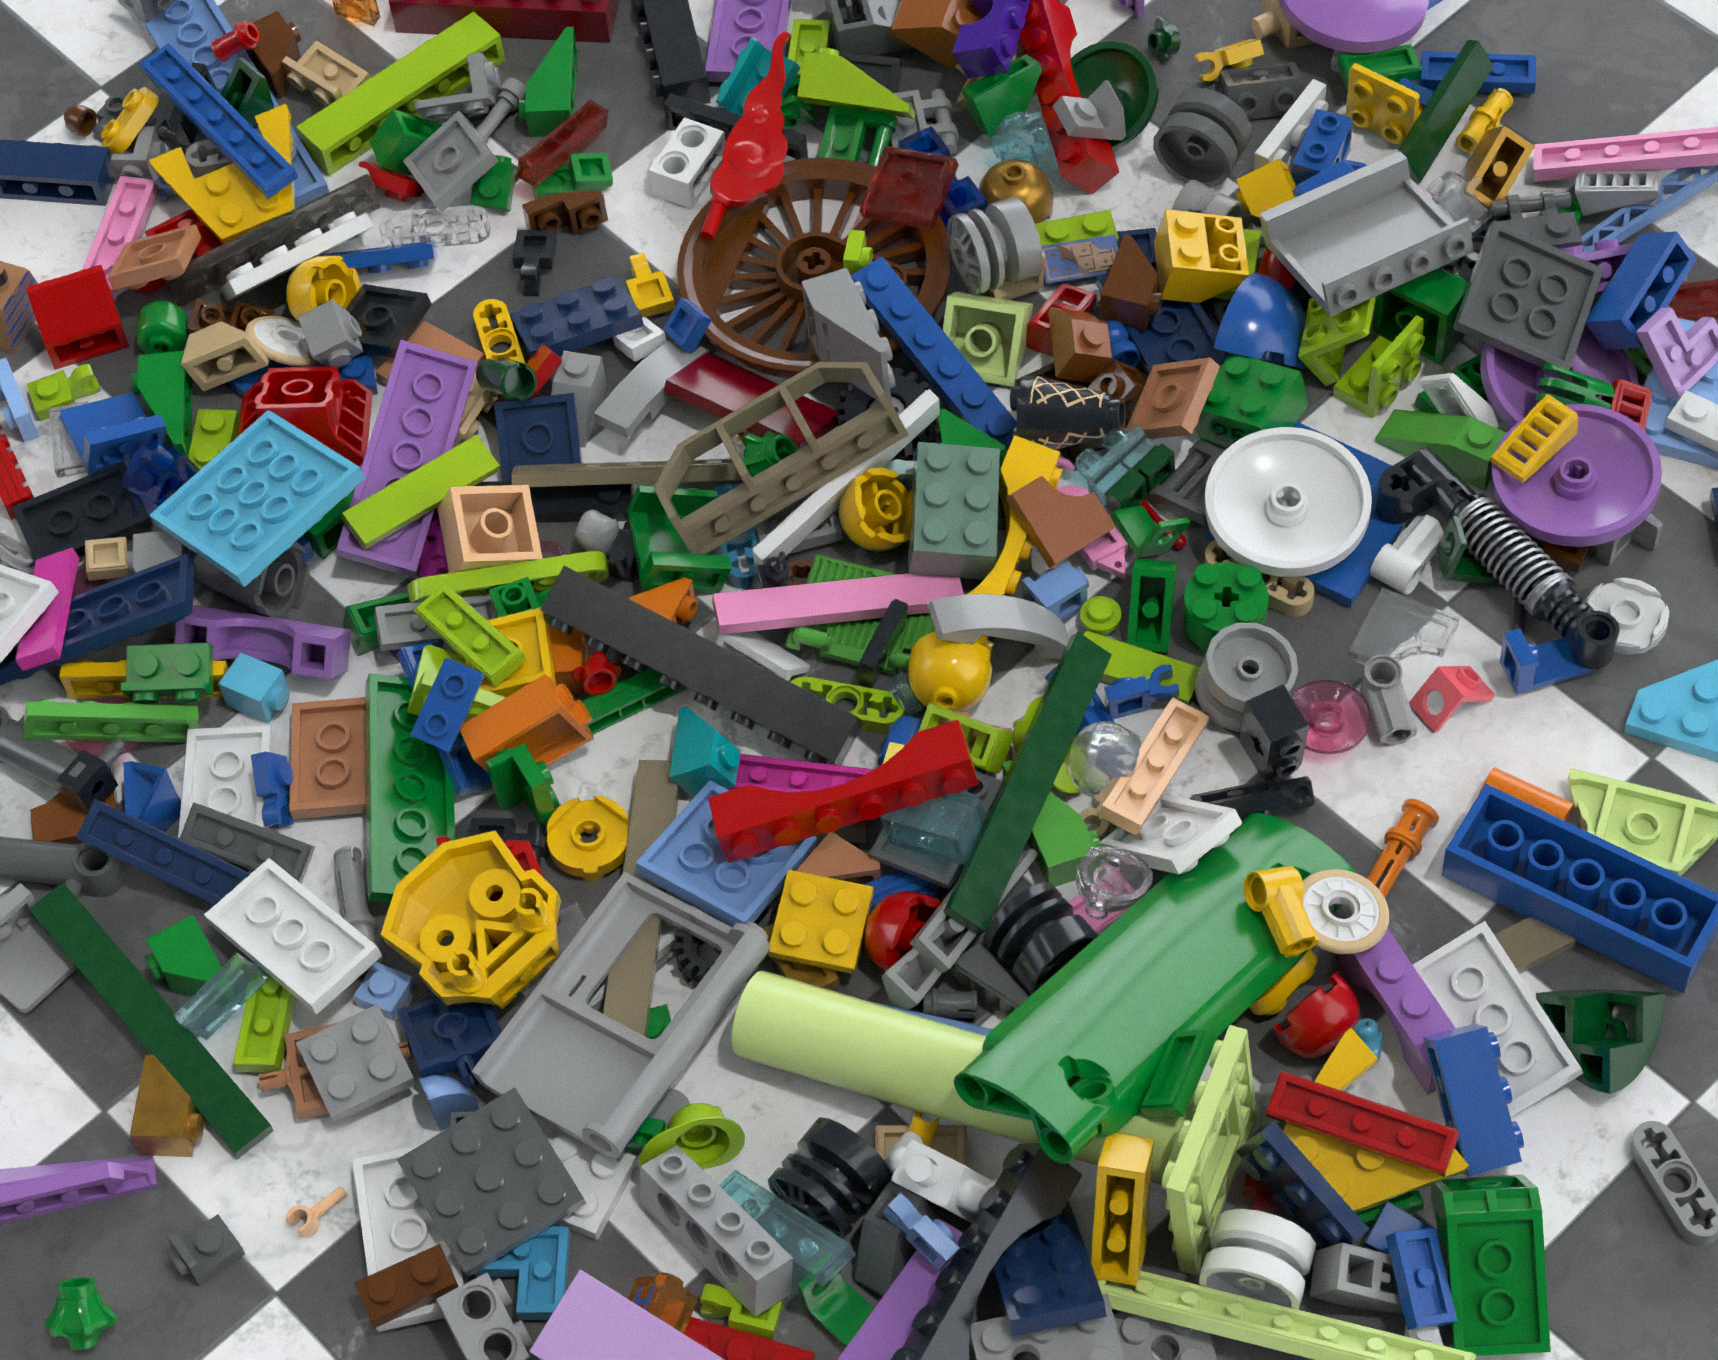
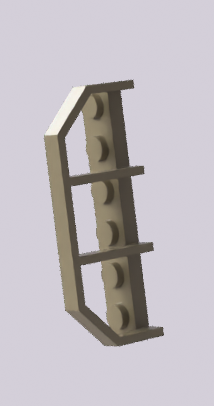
(789, 478)

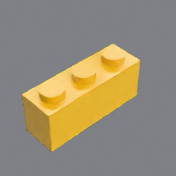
(1122, 1208)

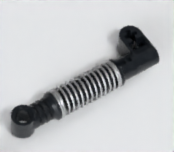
(1547, 593)

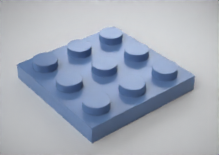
(694, 867)

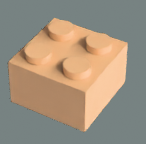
(488, 526)

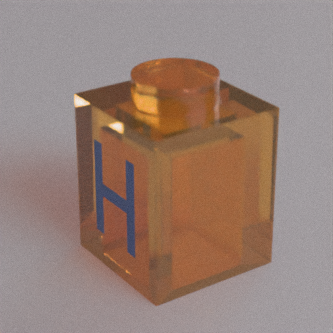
(664, 1298)

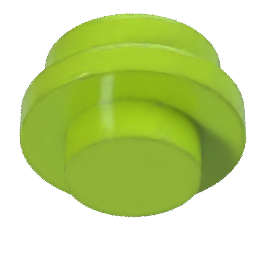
(1100, 615)

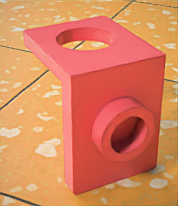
(1456, 686)

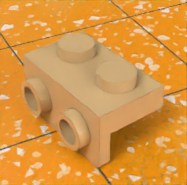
(324, 74)

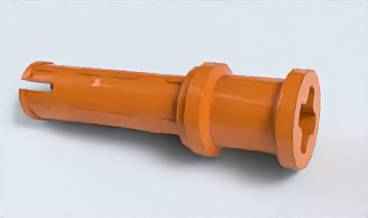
(1402, 842)

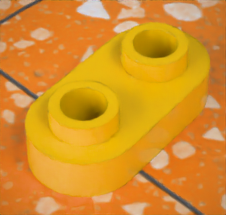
(137, 109)
(1276, 996)

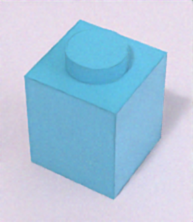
(254, 688)

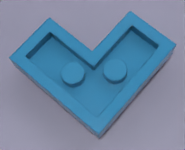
(541, 1271)

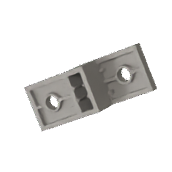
(1105, 1338)

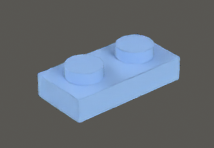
(17, 411)

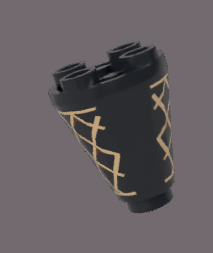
(1064, 413)

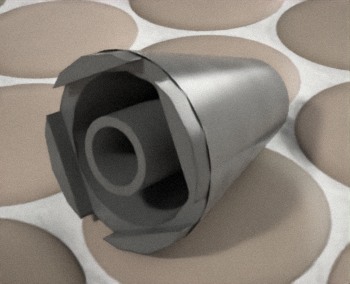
(272, 592)

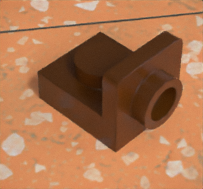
(1120, 380)

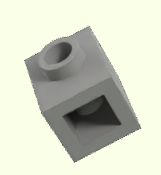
(330, 334)

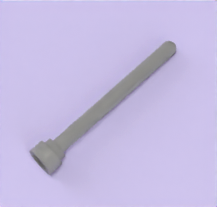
(507, 101)

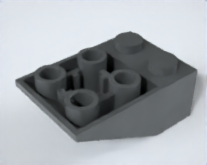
(864, 26)

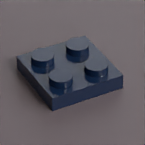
(538, 432)

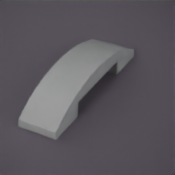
(1007, 617)

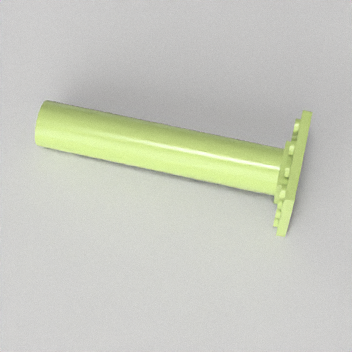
(915, 1067)

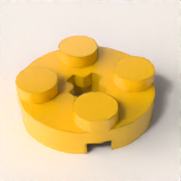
(588, 859)

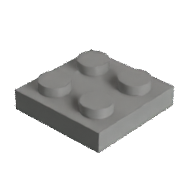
(450, 161)
(356, 1063)

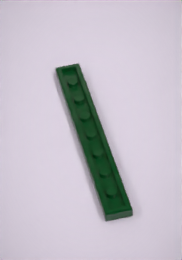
(1027, 784)
(151, 1020)

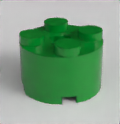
(1222, 597)

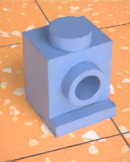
(1058, 589)

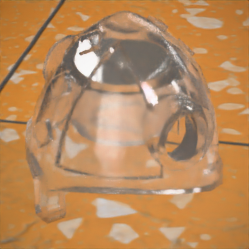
(1459, 198)
(1111, 888)

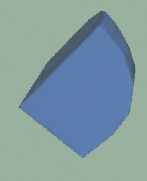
(446, 1096)

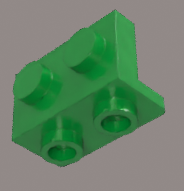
(519, 779)

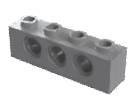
(716, 1230)

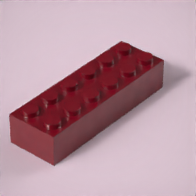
(511, 18)

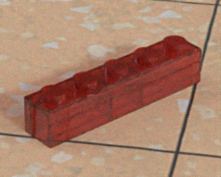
(562, 142)

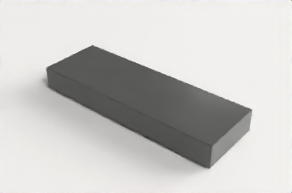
(244, 841)

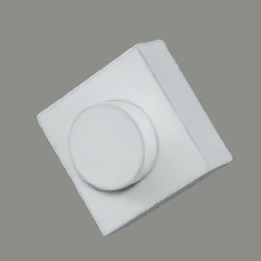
(640, 341)

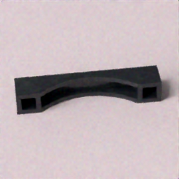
(1023, 1196)

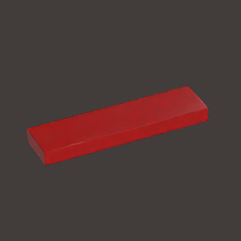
(1362, 1123)

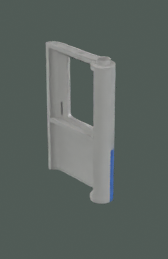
(588, 1068)

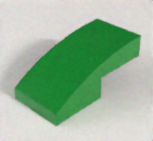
(582, 173)

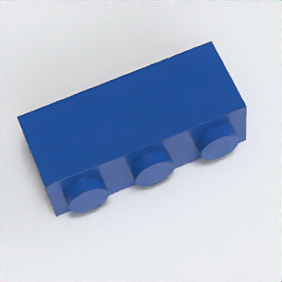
(1640, 288)
(1474, 1096)

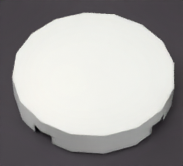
(1637, 610)

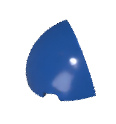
(1263, 322)

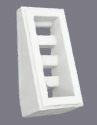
(1458, 398)

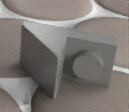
(1095, 117)

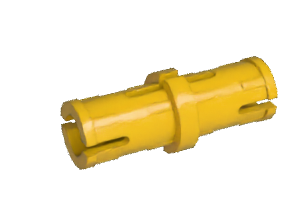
(1483, 119)

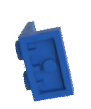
(110, 430)

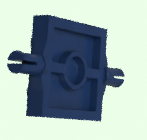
(449, 1036)

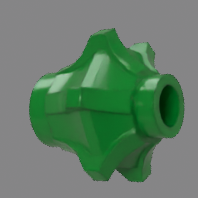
(766, 451)
(79, 1313)

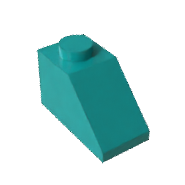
(701, 755)

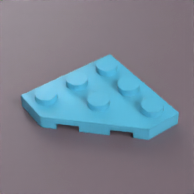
(1680, 712)

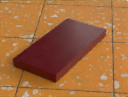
(724, 387)

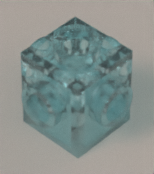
(1023, 130)

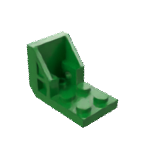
(1494, 1263)

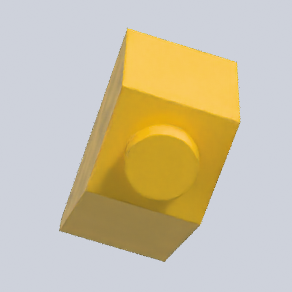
(1266, 188)

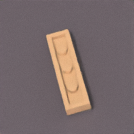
(1157, 764)

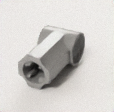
(1388, 701)

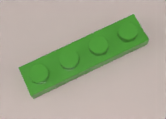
(108, 721)

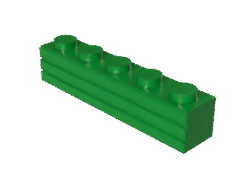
(626, 699)

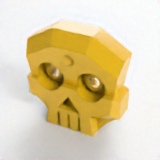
(451, 898)

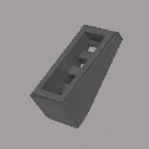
(981, 972)

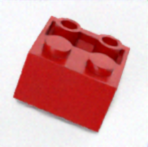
(77, 317)

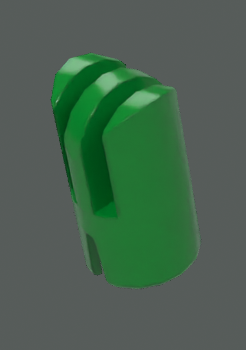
(1581, 390)

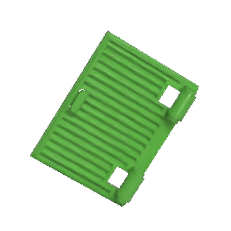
(849, 639)

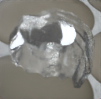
(1101, 754)

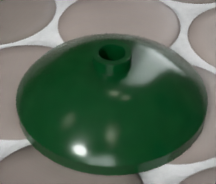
(1130, 77)

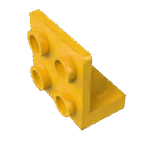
(1381, 104)

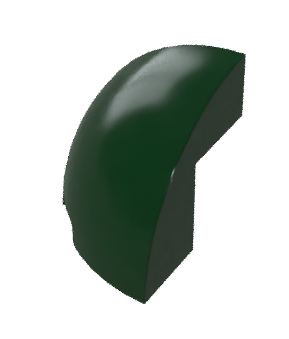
(1606, 1031)

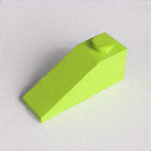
(835, 81)

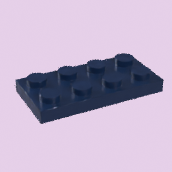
(1174, 335)
(1048, 1277)

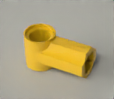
(1279, 897)

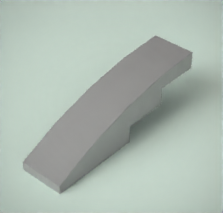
(642, 390)

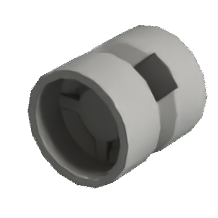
(1201, 199)

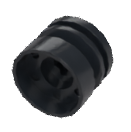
(1037, 935)
(831, 1176)

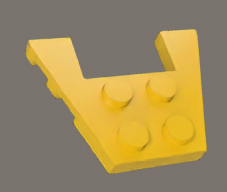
(225, 197)
(1354, 1173)

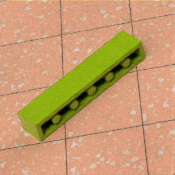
(430, 71)

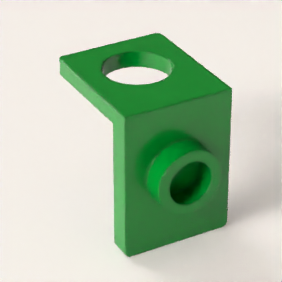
(1143, 534)
(835, 1307)

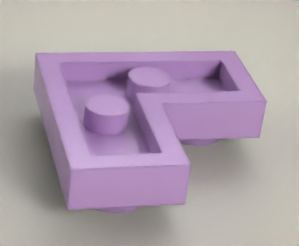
(1676, 355)

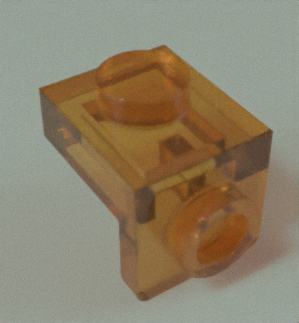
(358, 10)

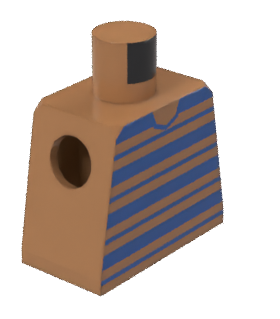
(15, 307)

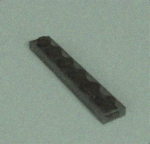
(209, 270)

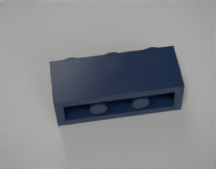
(55, 172)

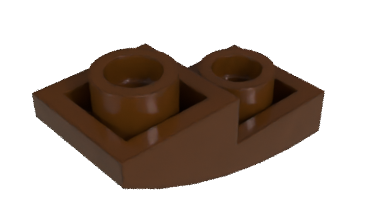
(576, 209)
(209, 313)

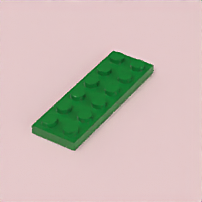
(406, 789)

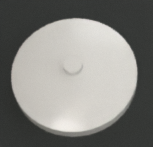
(1288, 501)

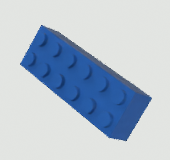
(1583, 887)

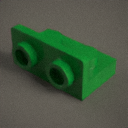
(169, 671)

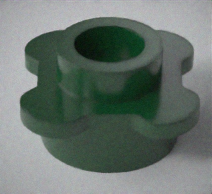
(1164, 40)

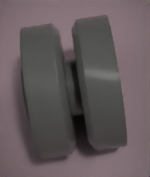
(1202, 137)

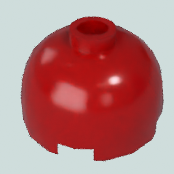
(895, 924)
(1319, 1020)

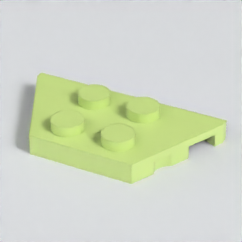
(1644, 820)

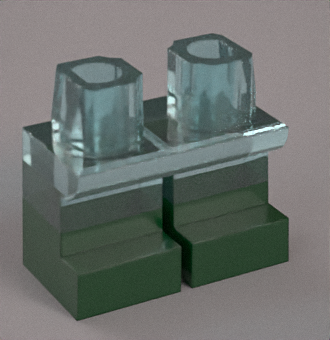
(1128, 470)

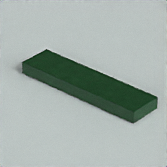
(1445, 108)

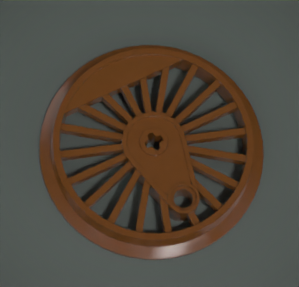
(713, 268)

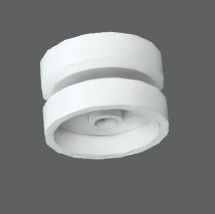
(1258, 1257)

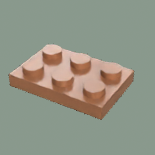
(328, 758)

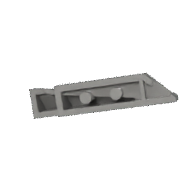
(936, 949)

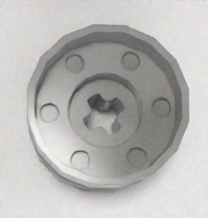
(994, 245)

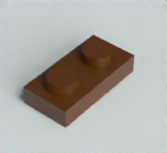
(406, 1286)

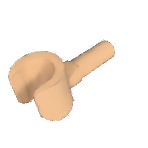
(314, 1213)

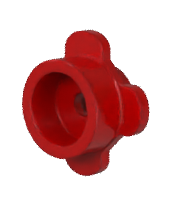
(597, 674)

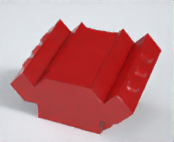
(317, 404)

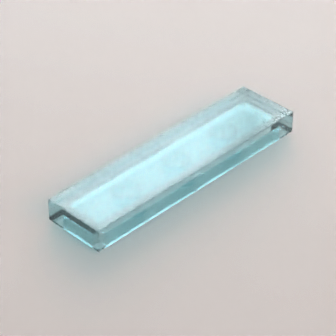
(813, 1247)

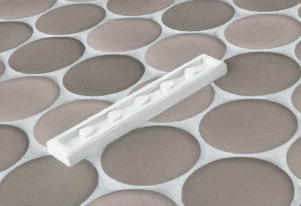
(827, 497)

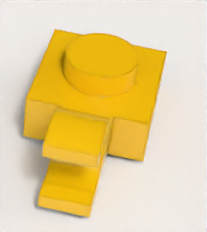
(1237, 55)
(648, 289)

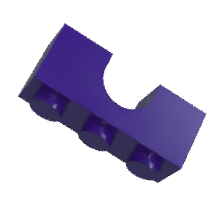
(991, 43)

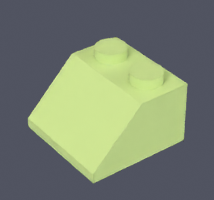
(988, 334)

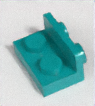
(750, 69)

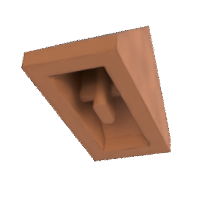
(841, 861)

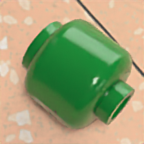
(161, 327)

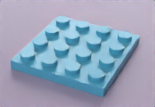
(257, 497)

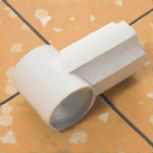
(1405, 560)

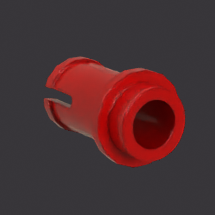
(242, 37)

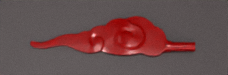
(754, 148)

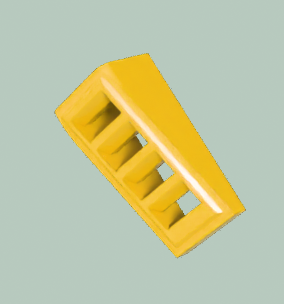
(1551, 418)

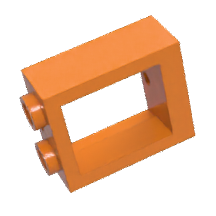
(537, 715)

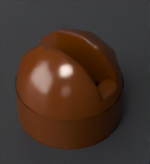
(80, 120)

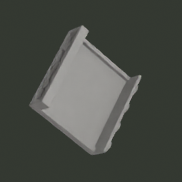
(1363, 234)

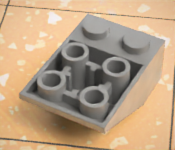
(844, 328)

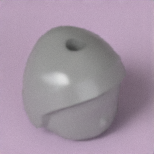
(596, 532)

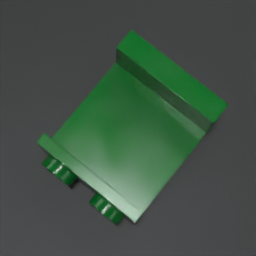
(660, 549)

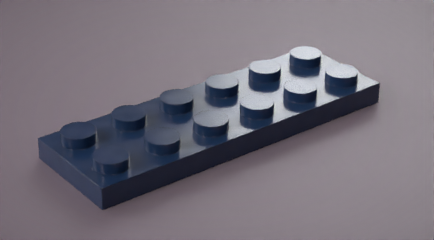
(119, 611)

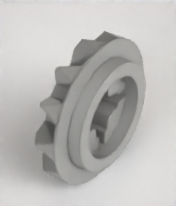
(15, 555)

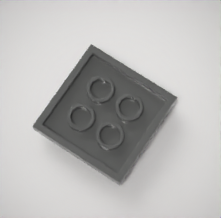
(1528, 297)
(491, 1182)

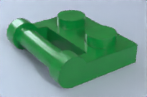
(847, 131)

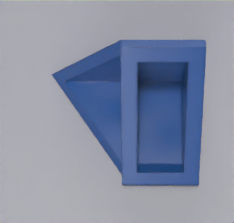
(150, 795)

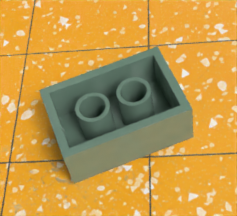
(954, 511)

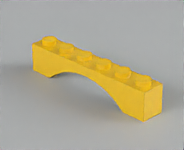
(1022, 465)

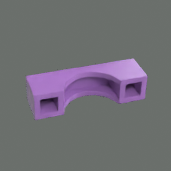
(298, 645)
(1404, 997)

